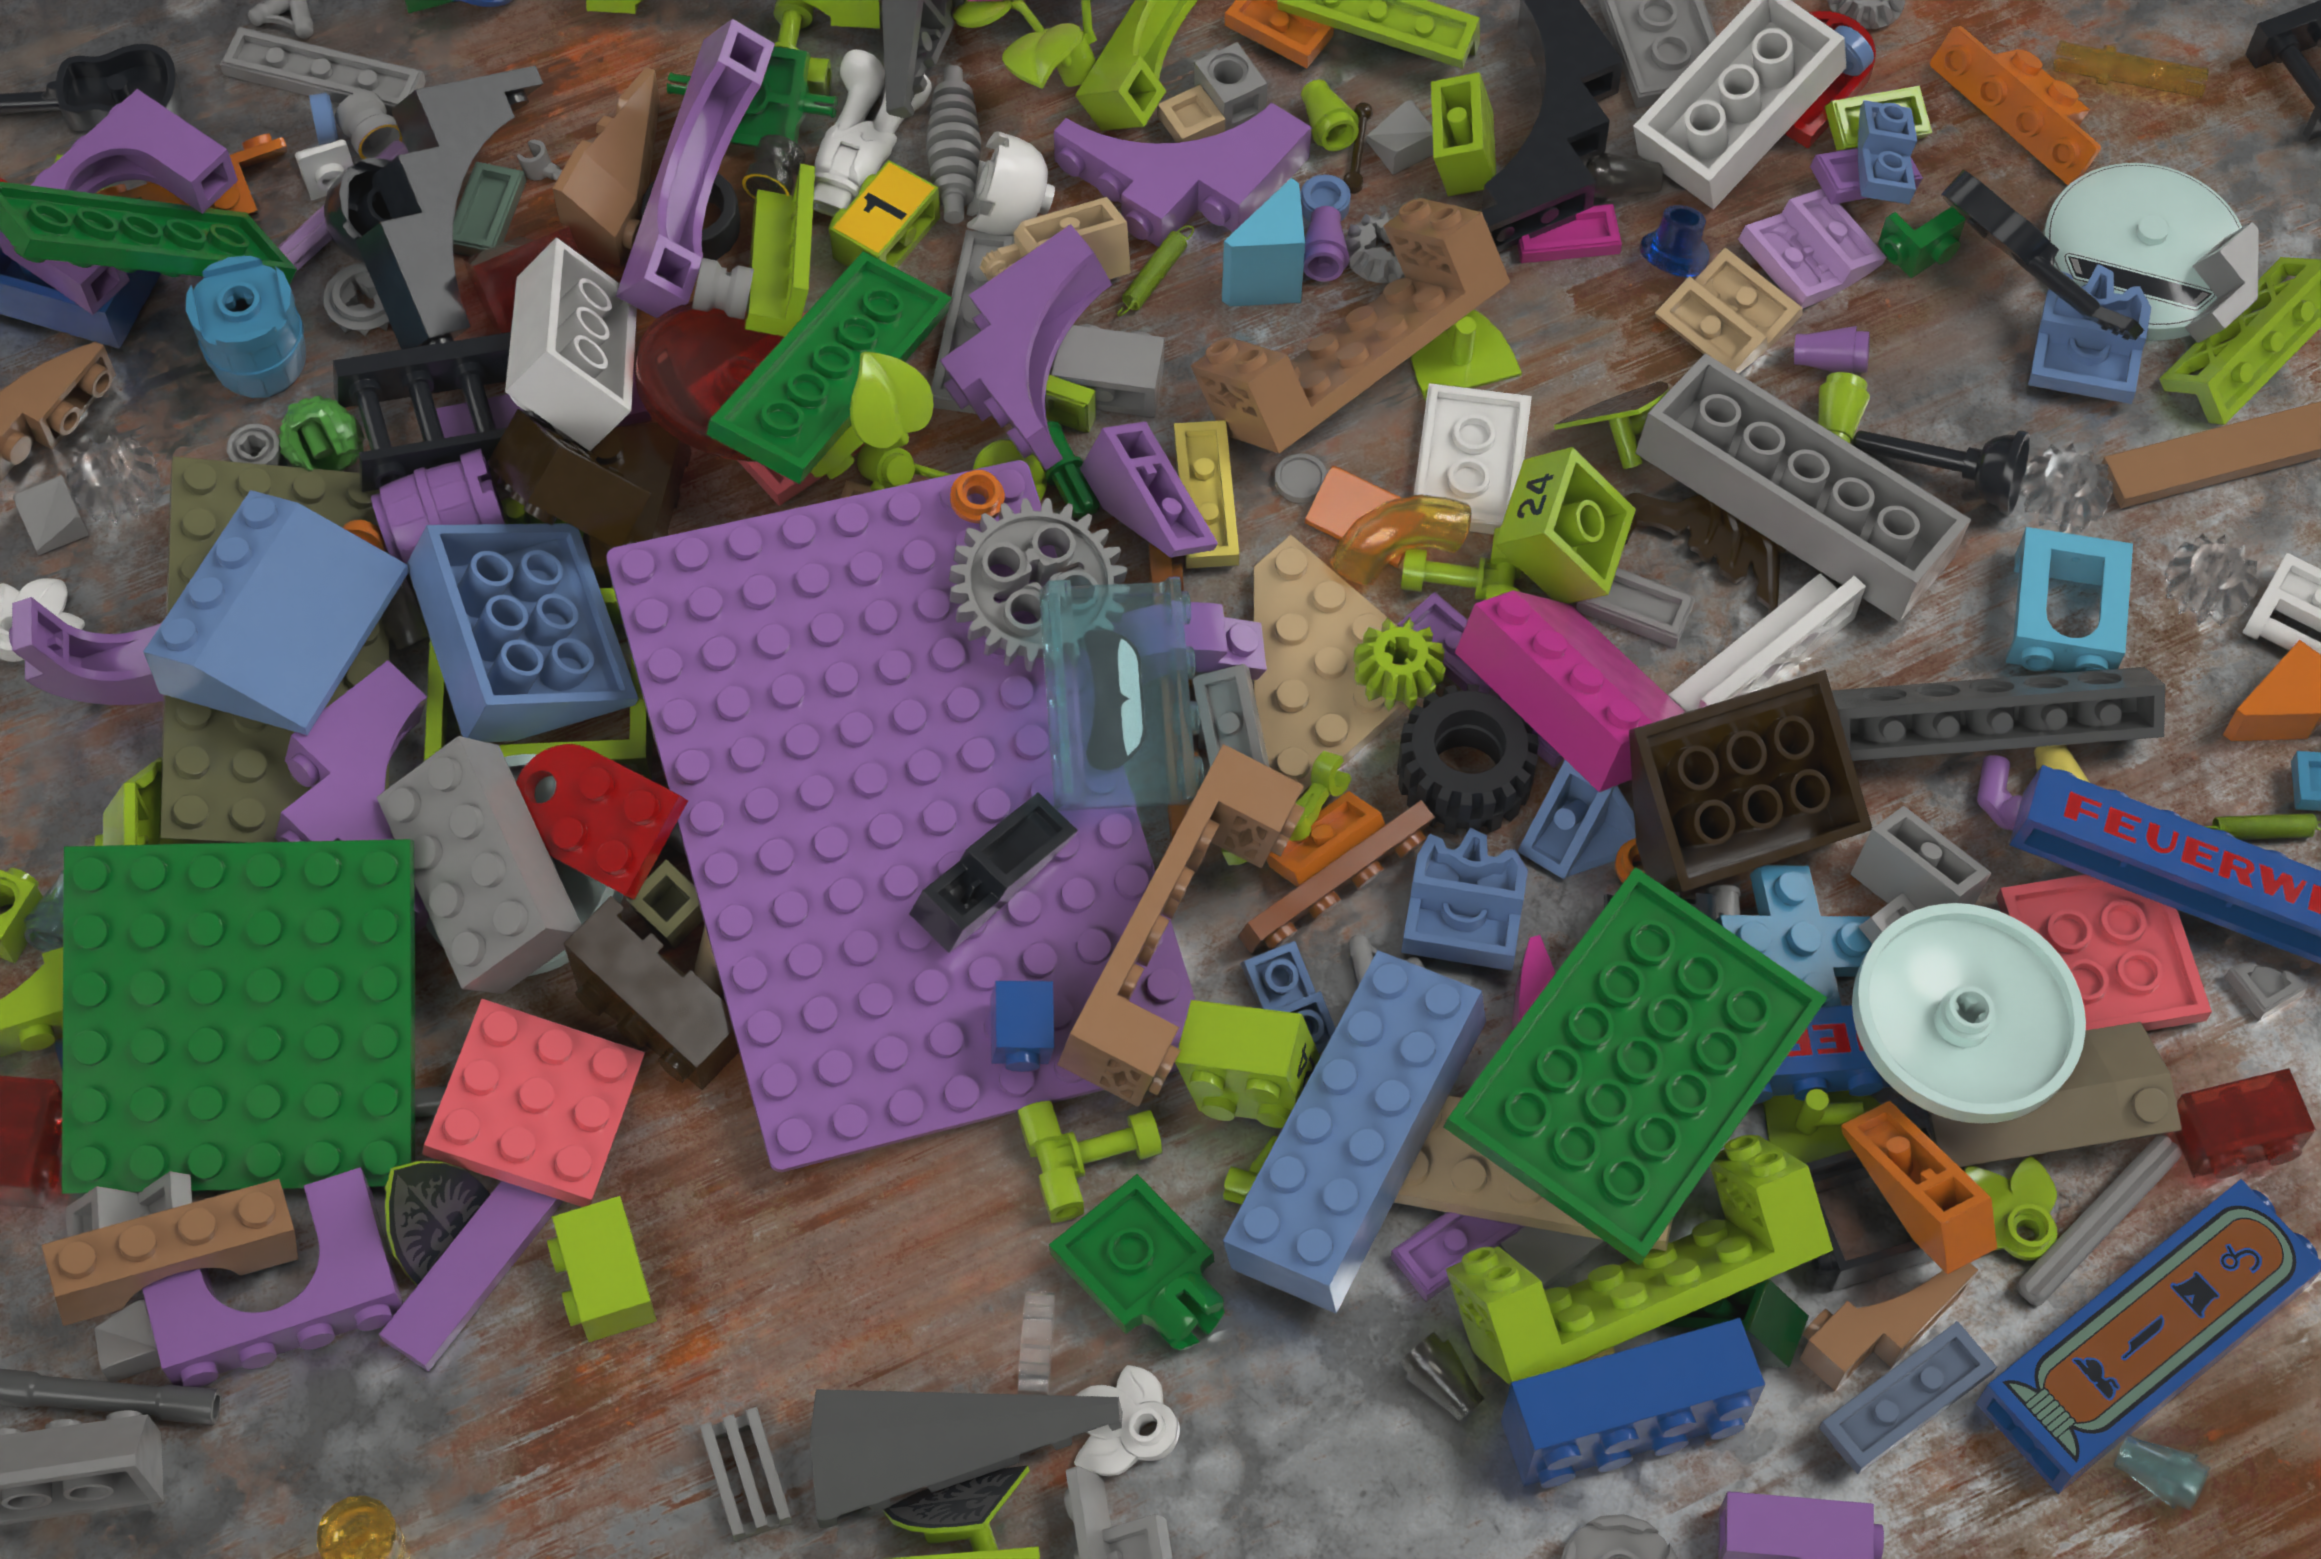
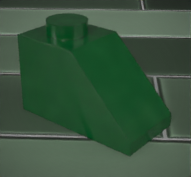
(1767, 1314)

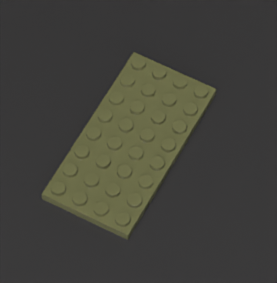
(221, 770)

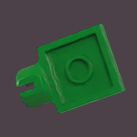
(1142, 1265)

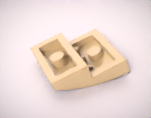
(1730, 312)

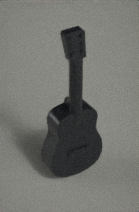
(93, 85)
(2029, 248)

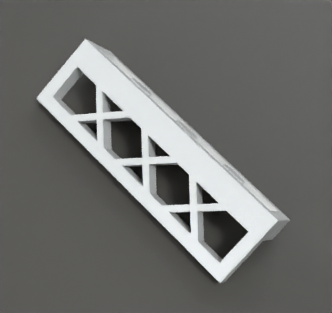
(1774, 644)

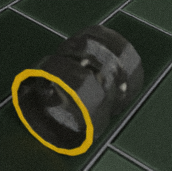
(775, 166)

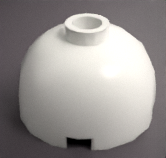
(1009, 186)

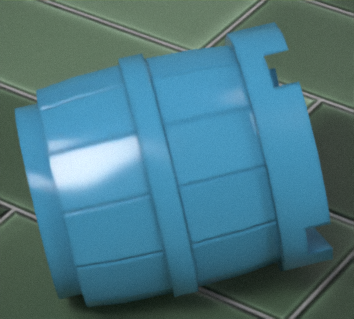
(248, 326)

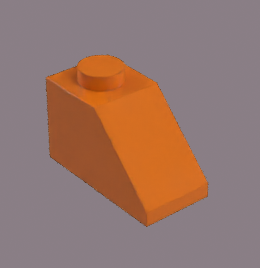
(2285, 701)

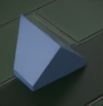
(1578, 826)

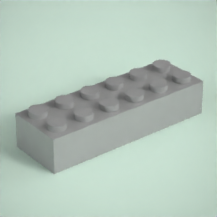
(1802, 486)

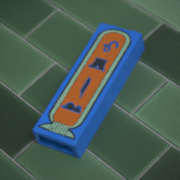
(2150, 1335)

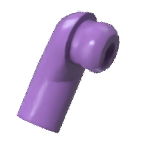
(1994, 796)

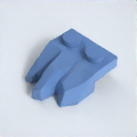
(2080, 356)
(1465, 903)

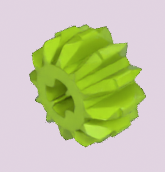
(1402, 645)

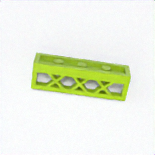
(1404, 24)
(781, 256)
(2261, 341)

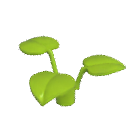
(1040, 52)
(898, 400)

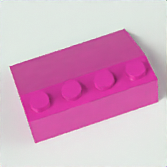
(1564, 681)

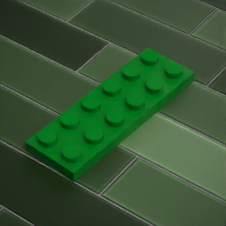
(129, 232)
(804, 388)

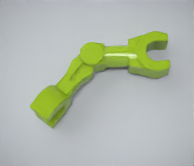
(1325, 781)

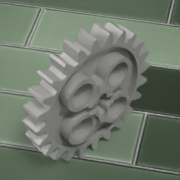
(1016, 543)

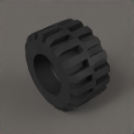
(1475, 722)

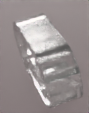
(1036, 1343)

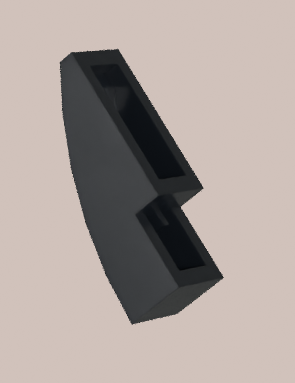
(992, 872)

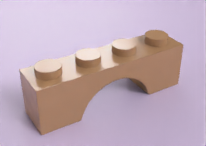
(110, 1264)

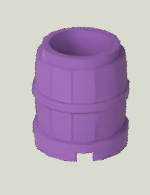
(436, 496)

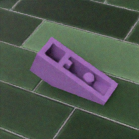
(1144, 491)

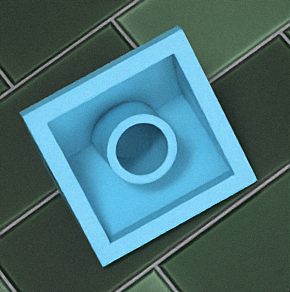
(1267, 253)

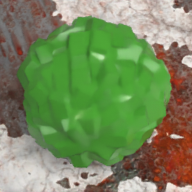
(320, 435)

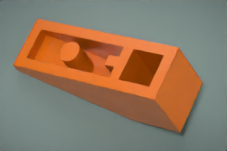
(1924, 1187)

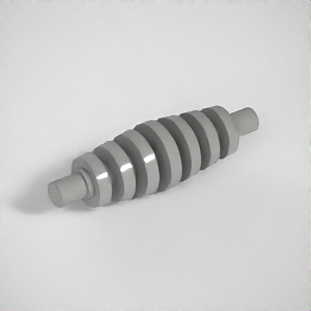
(953, 143)

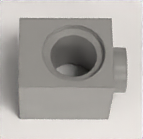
(1232, 84)

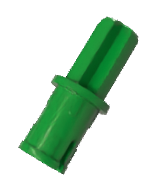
(1069, 478)

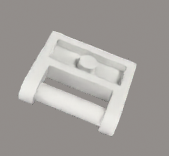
(2295, 593)

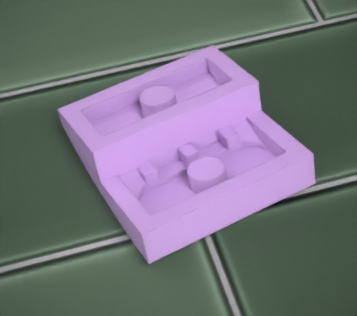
(1812, 248)

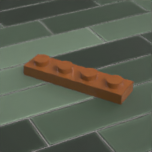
(1320, 892)

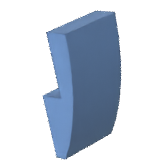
(1885, 150)
(1283, 984)

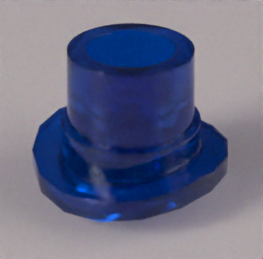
(1677, 242)

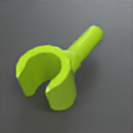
(1239, 1181)

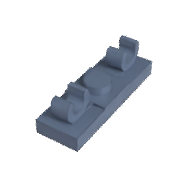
(1907, 1397)

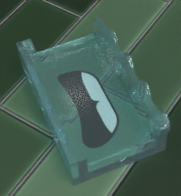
(1119, 695)

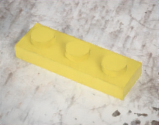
(1207, 476)

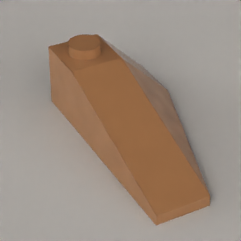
(606, 179)

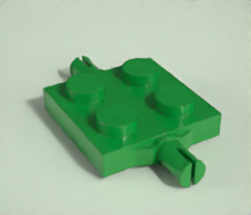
(780, 101)

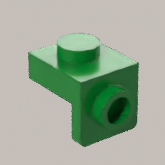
(1920, 248)

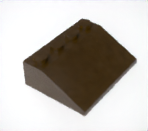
(1743, 784)

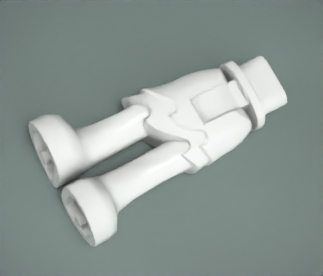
(856, 146)

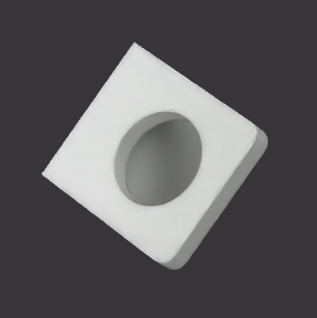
(322, 166)

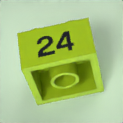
(1565, 526)
(1245, 1061)

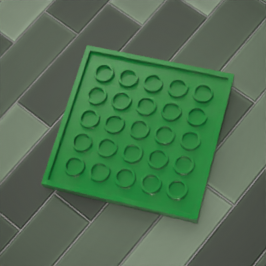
(237, 1013)

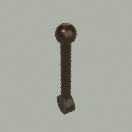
(1353, 178)

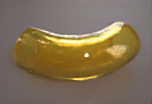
(1398, 527)

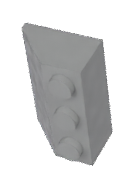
(80, 1467)

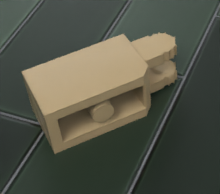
(1095, 222)

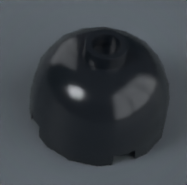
(355, 205)

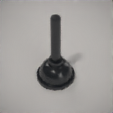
(1994, 469)

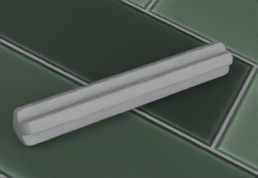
(2098, 1220)

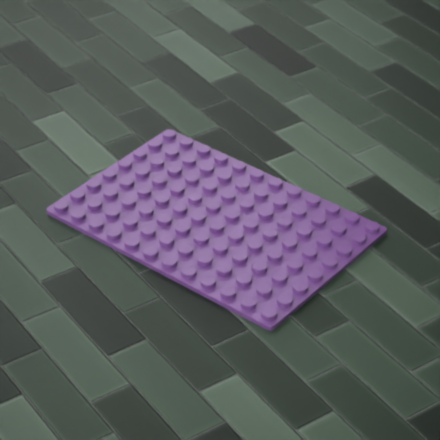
(833, 772)

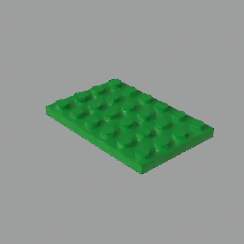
(1635, 1065)

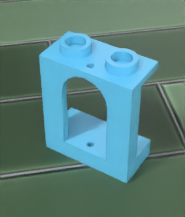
(2076, 559)

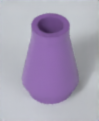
(1325, 245)
(1834, 350)

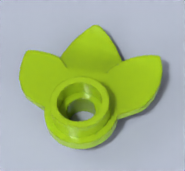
(2021, 1203)

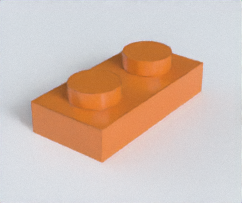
(1279, 31)
(1333, 834)

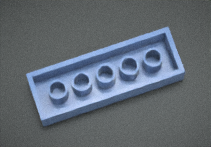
(1355, 1131)

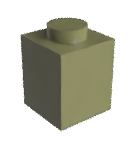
(668, 904)

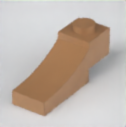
(1889, 1329)

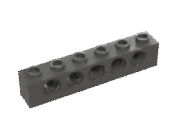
(2002, 713)

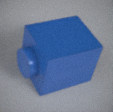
(1022, 1024)

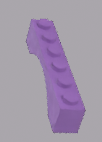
(669, 238)

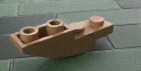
(50, 401)

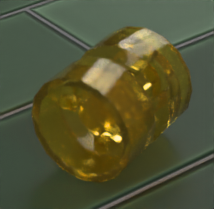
(361, 1530)

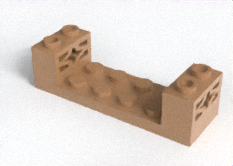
(1447, 273)
(1236, 808)

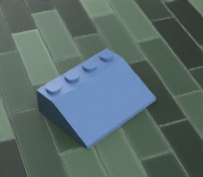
(273, 615)
(518, 628)

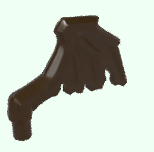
(1718, 536)

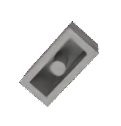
(1116, 364)
(1919, 861)

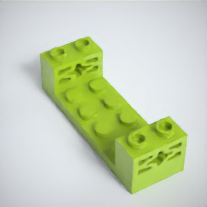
(1767, 1230)

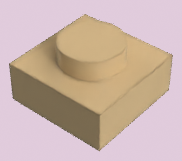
(1191, 115)

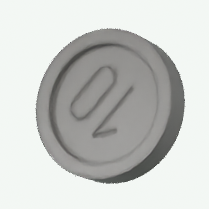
(1299, 477)

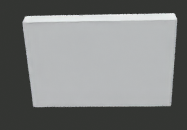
(1473, 449)

